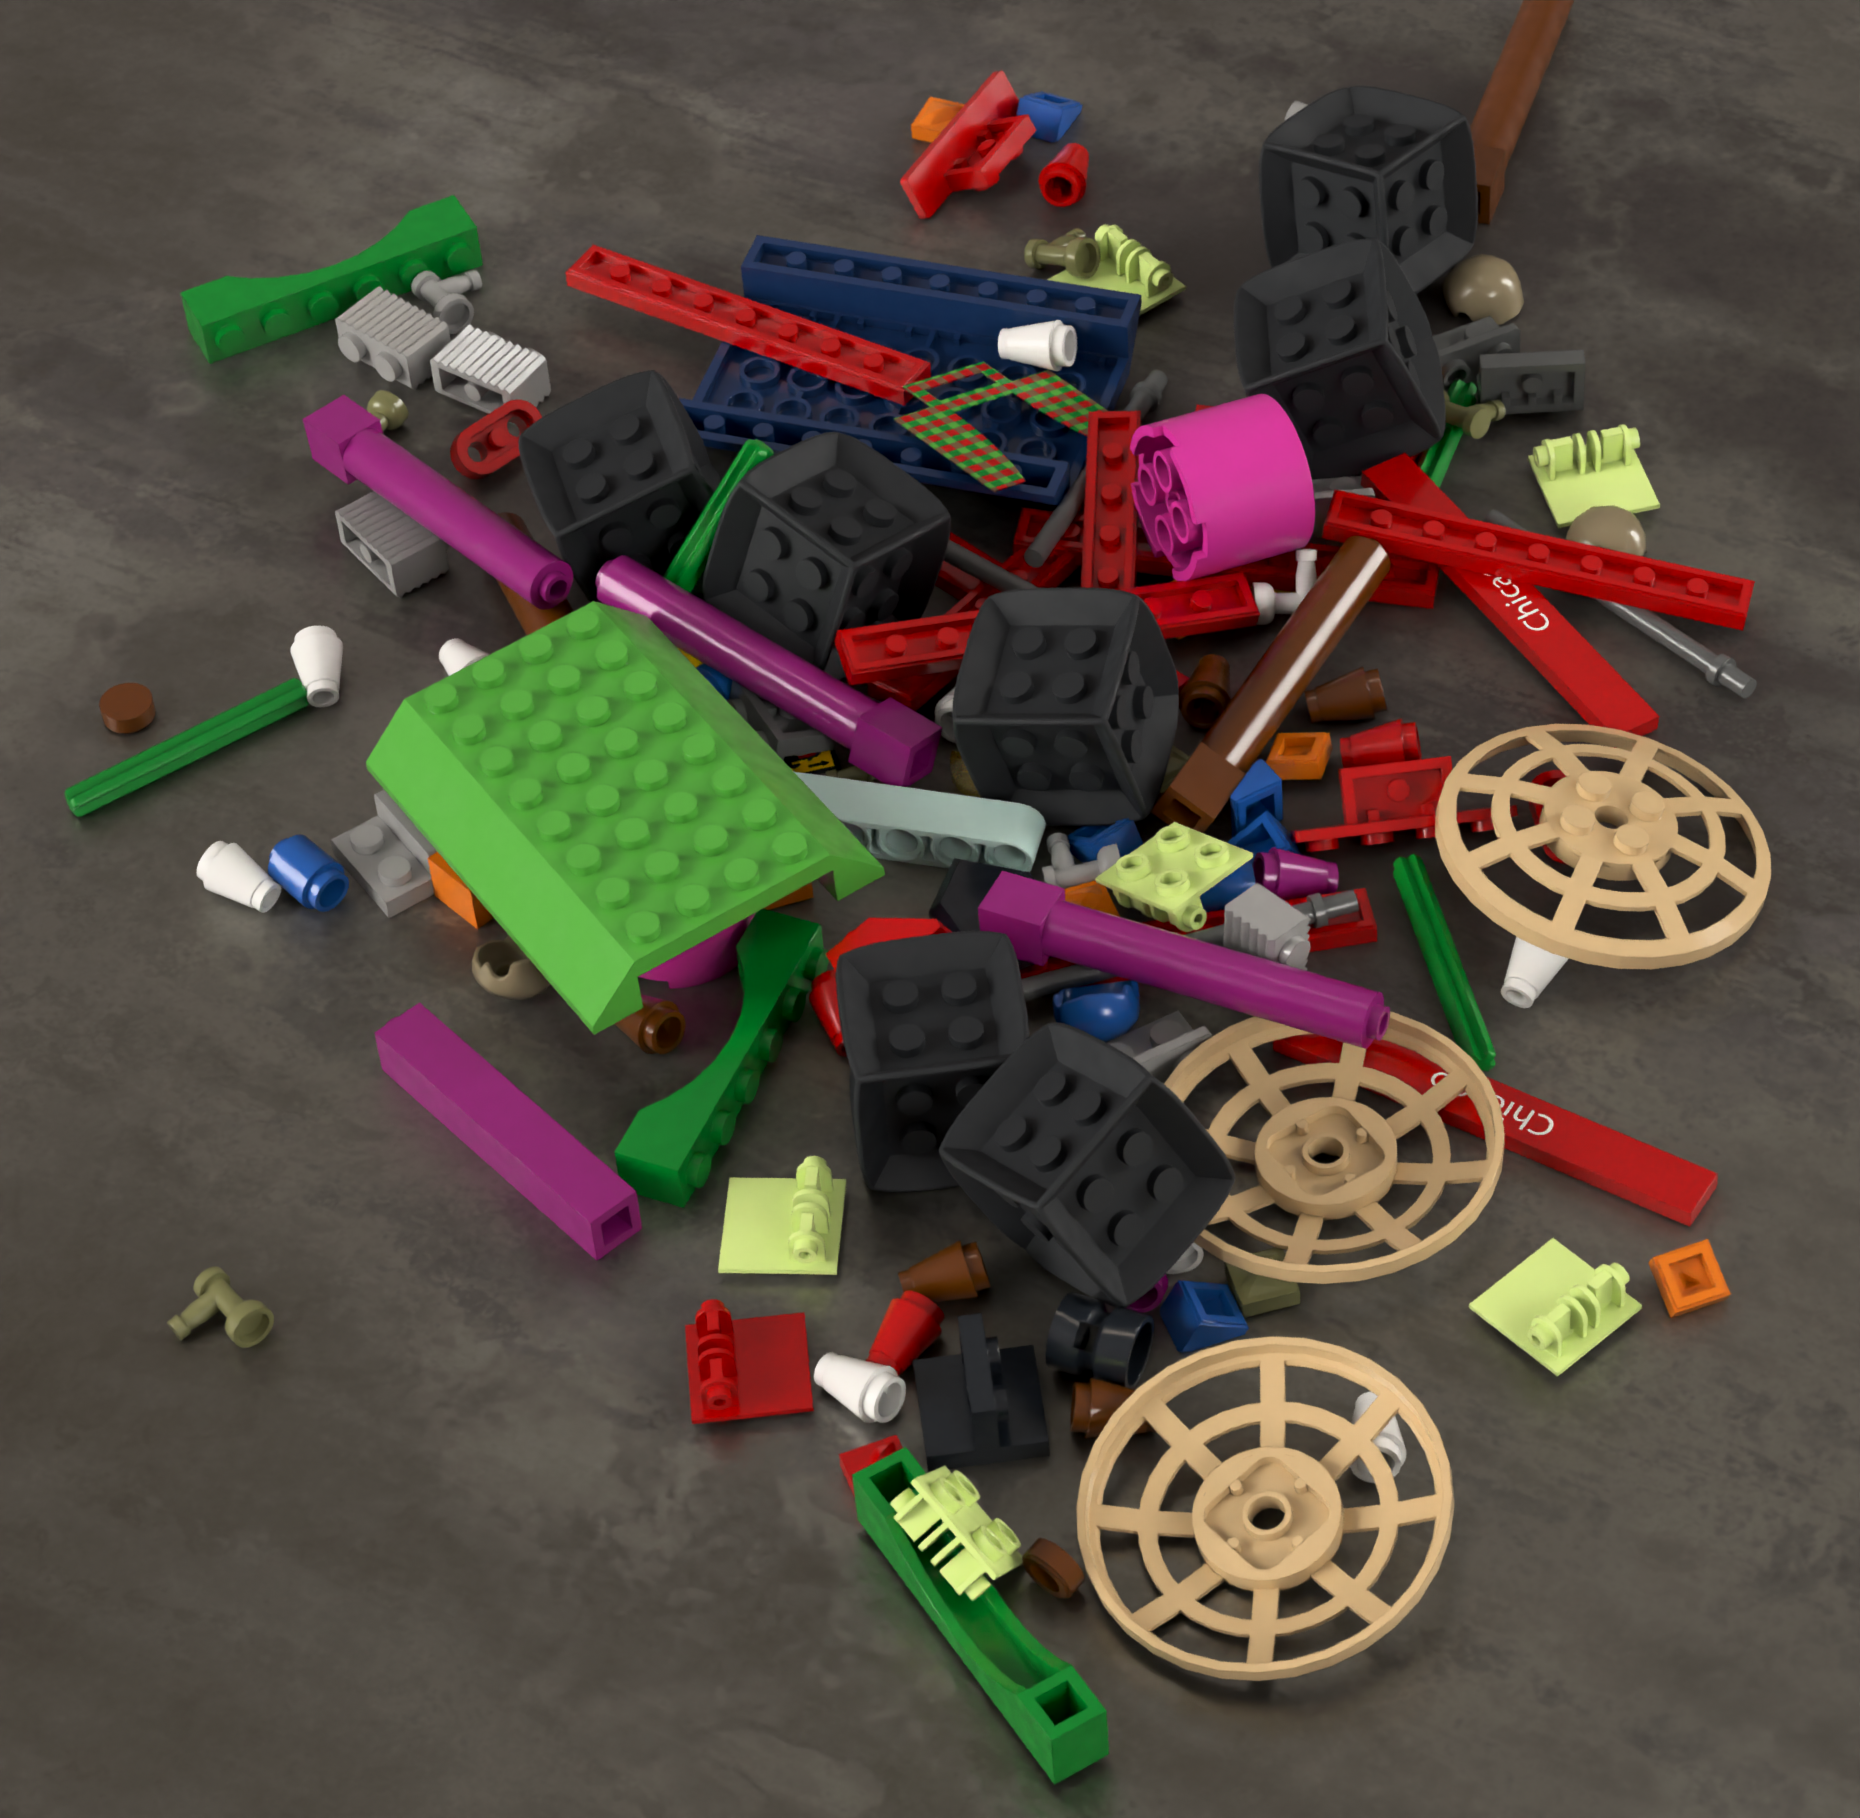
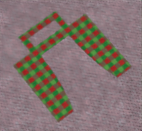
(967, 446)

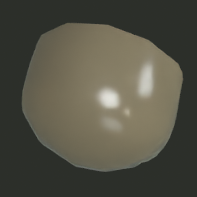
(1483, 288)
(1610, 529)
(506, 971)

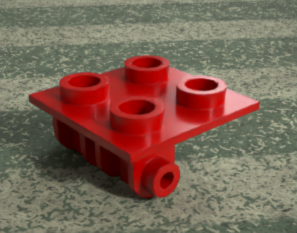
(746, 1365)

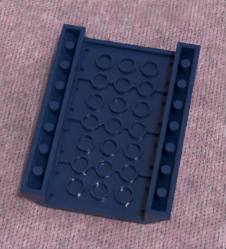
(931, 314)

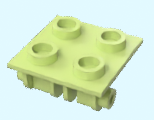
(1128, 269)
(1592, 474)
(1172, 873)
(784, 1223)
(1557, 1305)
(987, 1543)

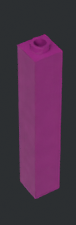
(509, 1131)

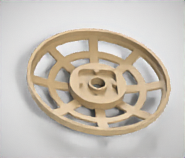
(1633, 851)
(1345, 1130)
(1257, 1481)

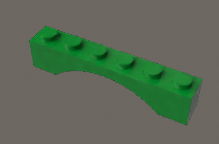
(249, 312)
(675, 1139)
(1028, 1684)

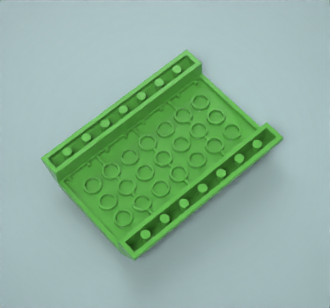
(607, 803)

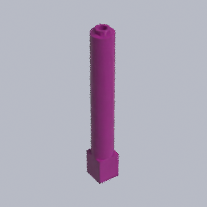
(354, 448)
(881, 737)
(1047, 926)

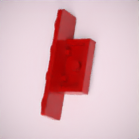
(970, 148)
(1389, 800)

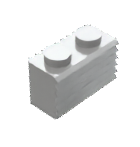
(392, 337)
(489, 371)
(391, 543)
(1267, 927)

